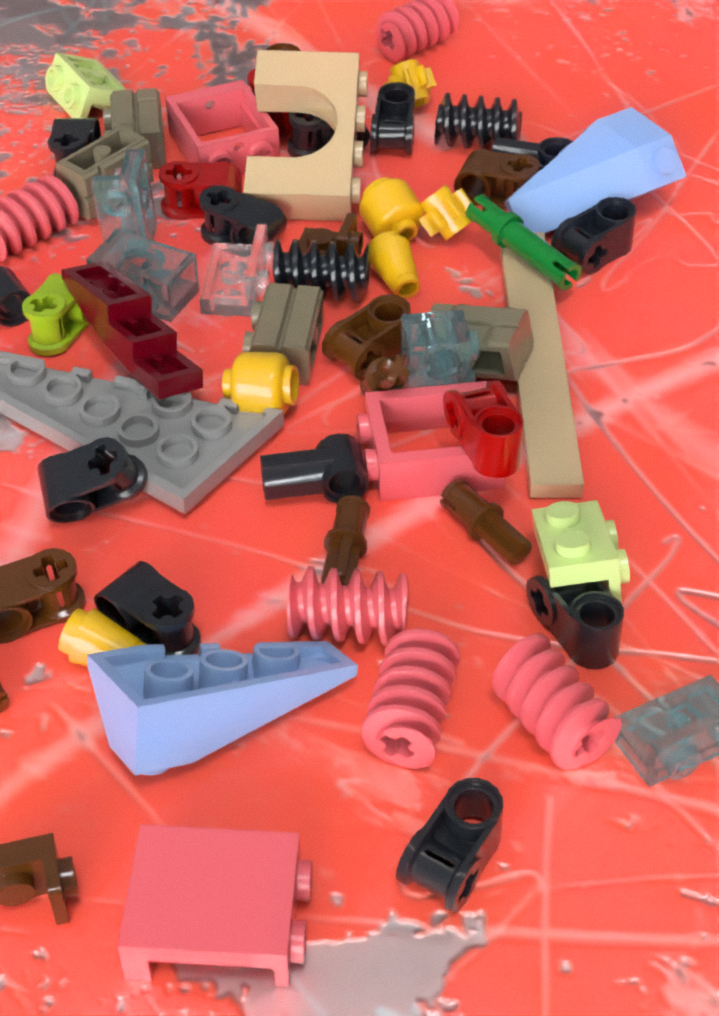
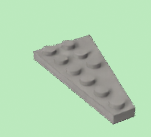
(179, 439)

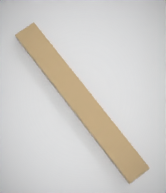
(543, 386)

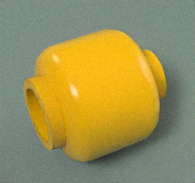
(391, 206)
(261, 382)

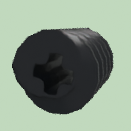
(476, 121)
(323, 270)

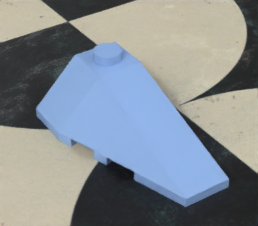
(612, 158)
(184, 707)

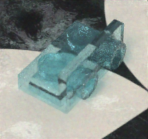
(126, 198)
(672, 732)

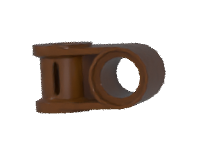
(497, 174)
(371, 334)
(30, 597)

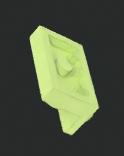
(80, 83)

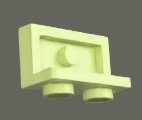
(580, 546)

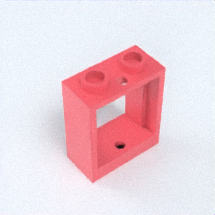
(231, 107)
(419, 471)

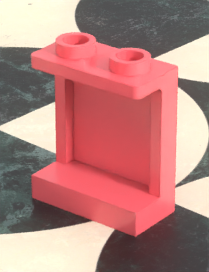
(215, 900)

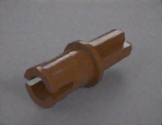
(385, 374)
(485, 521)
(346, 540)

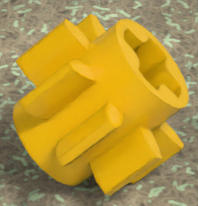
(416, 76)
(445, 212)

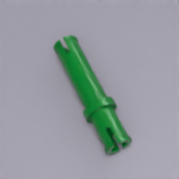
(510, 232)

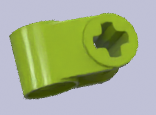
(53, 317)

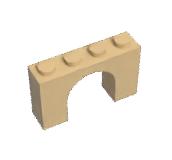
(319, 85)

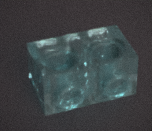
(438, 348)

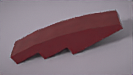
(125, 323)

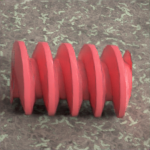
(415, 27)
(35, 212)
(347, 606)
(411, 698)
(554, 703)

